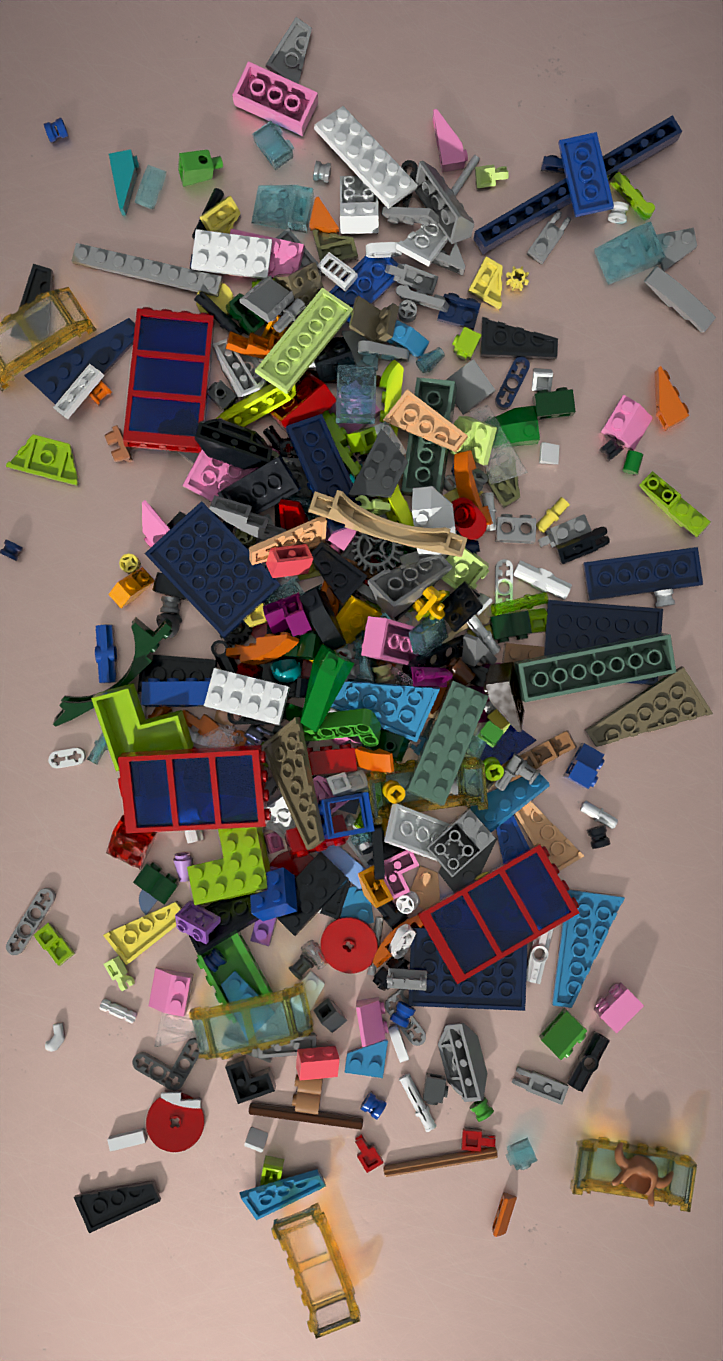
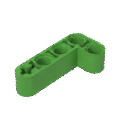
(348, 724)

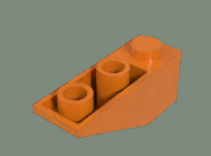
(668, 404)

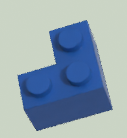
(584, 765)
(279, 897)

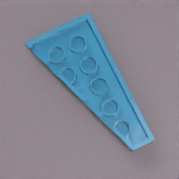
(397, 707)

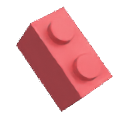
(289, 560)
(317, 1063)

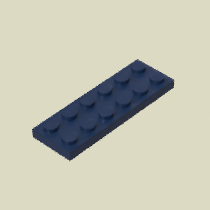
(320, 460)
(643, 573)

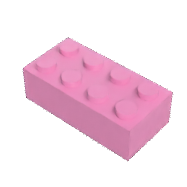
(275, 98)
(388, 641)

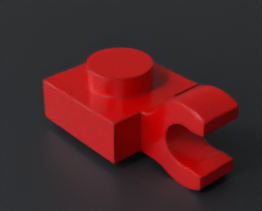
(473, 1140)
(368, 1156)

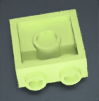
(479, 438)
(465, 568)

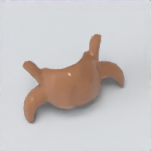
(639, 1174)

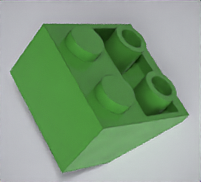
(563, 1034)

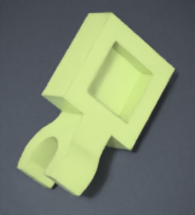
(487, 175)
(376, 506)
(117, 971)

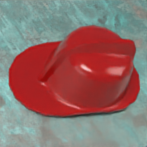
(468, 519)

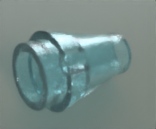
(429, 360)

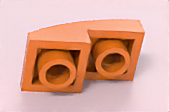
(374, 760)

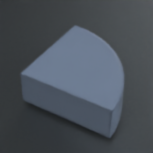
(146, 901)

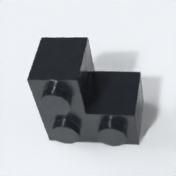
(247, 1084)

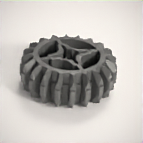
(371, 553)

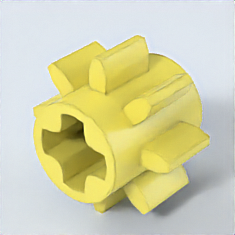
(519, 273)

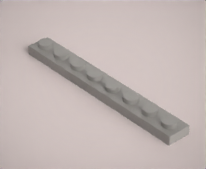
(147, 269)

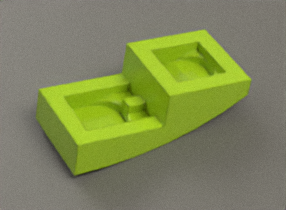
(54, 943)

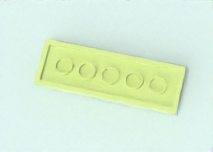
(304, 341)

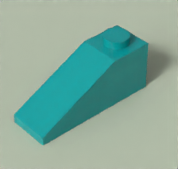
(124, 175)

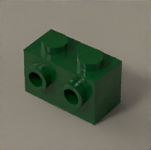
(554, 404)
(392, 743)

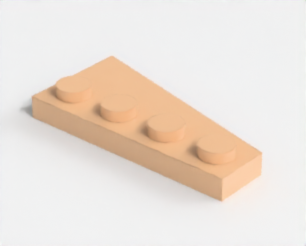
(423, 421)
(309, 533)
(546, 834)

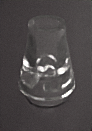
(314, 954)

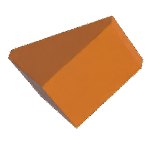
(321, 219)

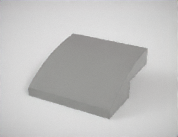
(471, 386)

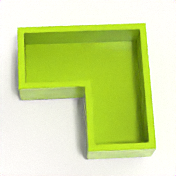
(129, 731)
(236, 874)

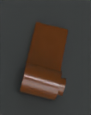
(461, 674)

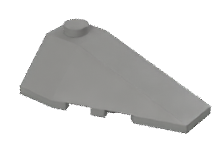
(404, 585)

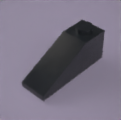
(323, 618)

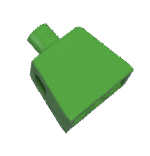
(197, 166)

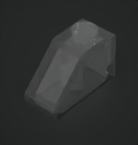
(219, 737)

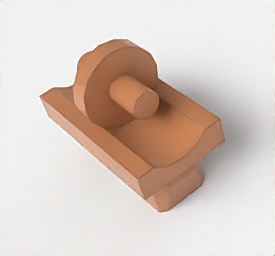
(117, 437)

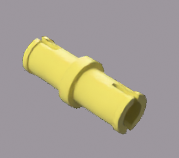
(552, 514)

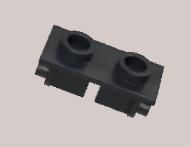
(381, 976)

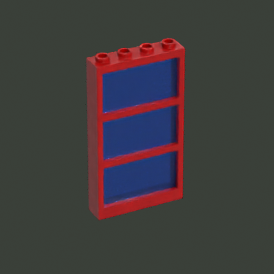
(168, 379)
(194, 789)
(499, 913)

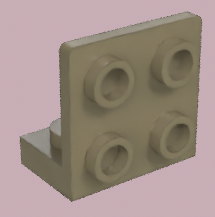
(303, 283)
(373, 323)

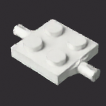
(280, 817)

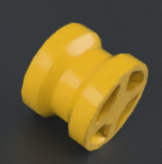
(388, 790)

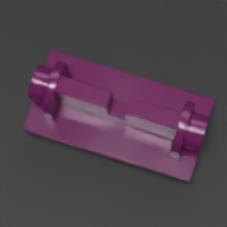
(430, 676)

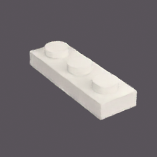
(78, 391)

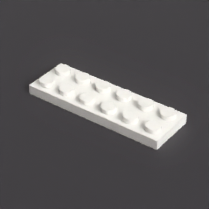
(365, 157)

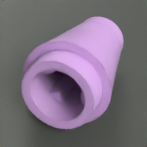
(182, 861)

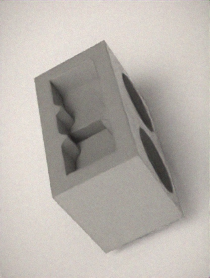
(515, 534)

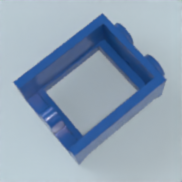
(326, 819)

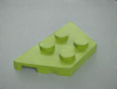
(46, 459)

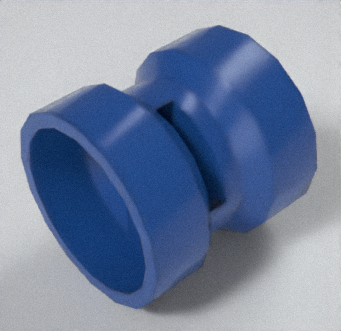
(52, 132)
(402, 1014)
(373, 1105)

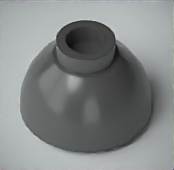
(174, 618)

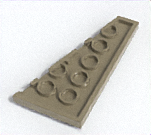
(657, 707)
(291, 769)

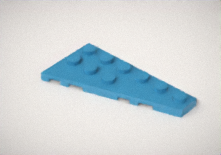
(581, 942)

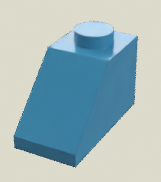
(408, 338)

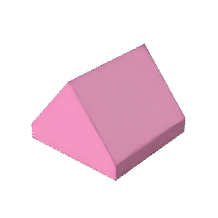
(273, 842)

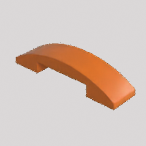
(465, 482)
(382, 953)

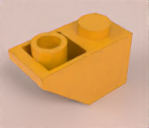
(131, 587)

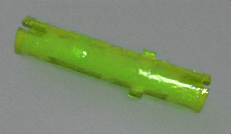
(520, 603)

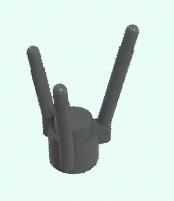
(256, 733)

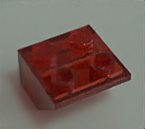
(130, 847)

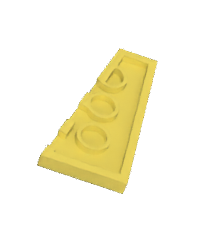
(140, 934)

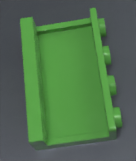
(239, 959)

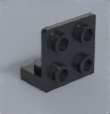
(334, 354)
(461, 606)

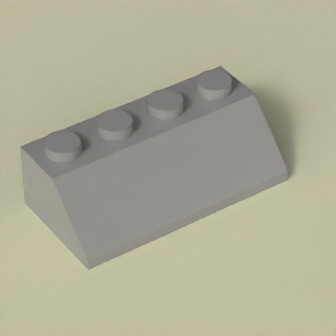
(441, 199)

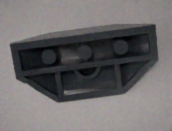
(232, 444)

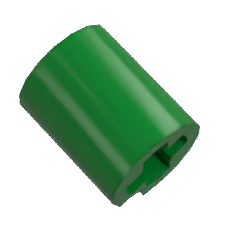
(632, 462)

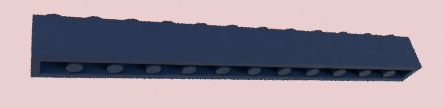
(558, 195)

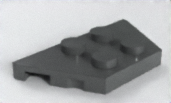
(380, 470)
(470, 871)

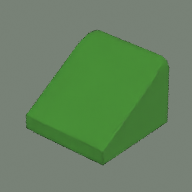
(491, 733)

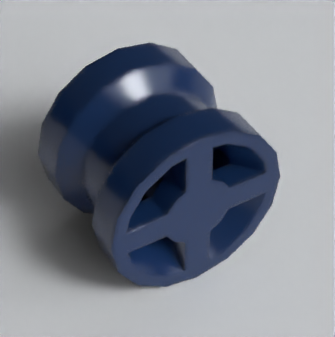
(11, 550)
(214, 959)

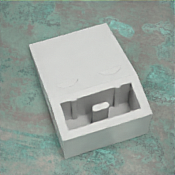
(357, 207)

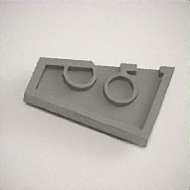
(291, 51)

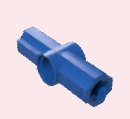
(105, 653)

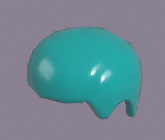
(286, 670)

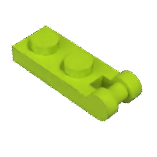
(632, 196)

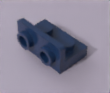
(460, 312)

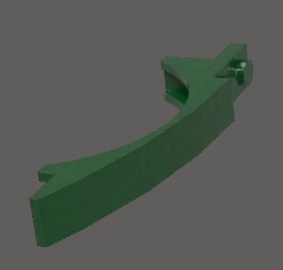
(145, 642)

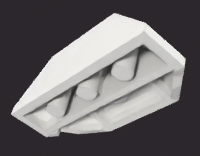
(239, 369)
(431, 510)

